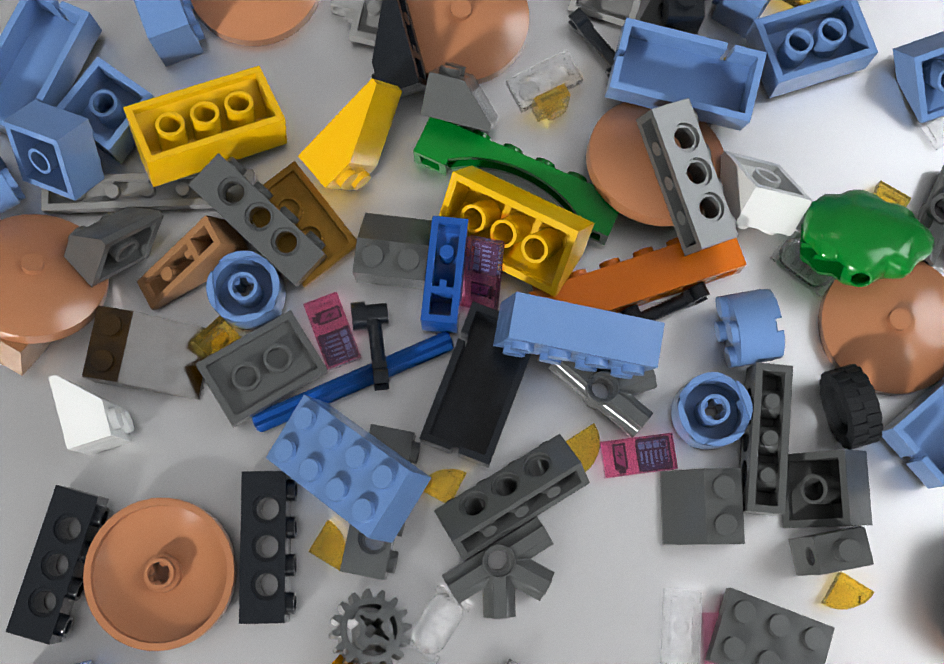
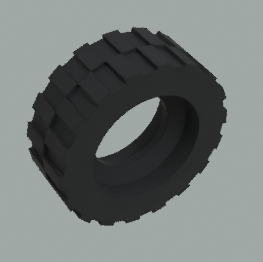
(851, 406)

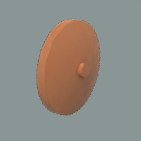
(254, 20)
(470, 33)
(623, 169)
(39, 288)
(888, 330)
(159, 574)

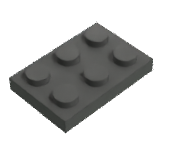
(261, 368)
(765, 633)

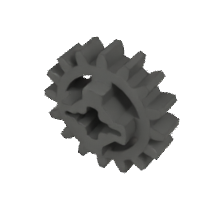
(359, 620)

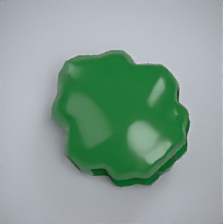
(862, 238)

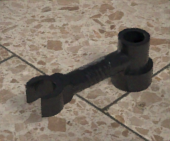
(585, 28)
(689, 297)
(371, 318)

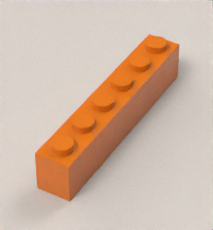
(648, 276)

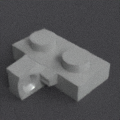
(362, 15)

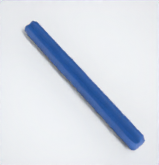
(356, 380)

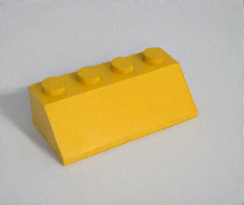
(192, 125)
(539, 237)

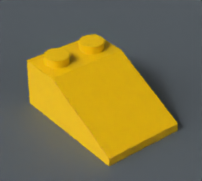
(354, 139)

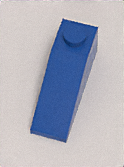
(444, 275)

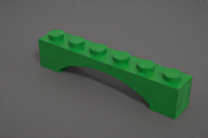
(450, 147)

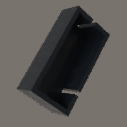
(474, 391)

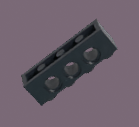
(254, 604)
(29, 614)

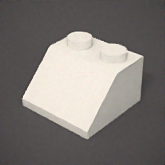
(762, 194)
(88, 420)

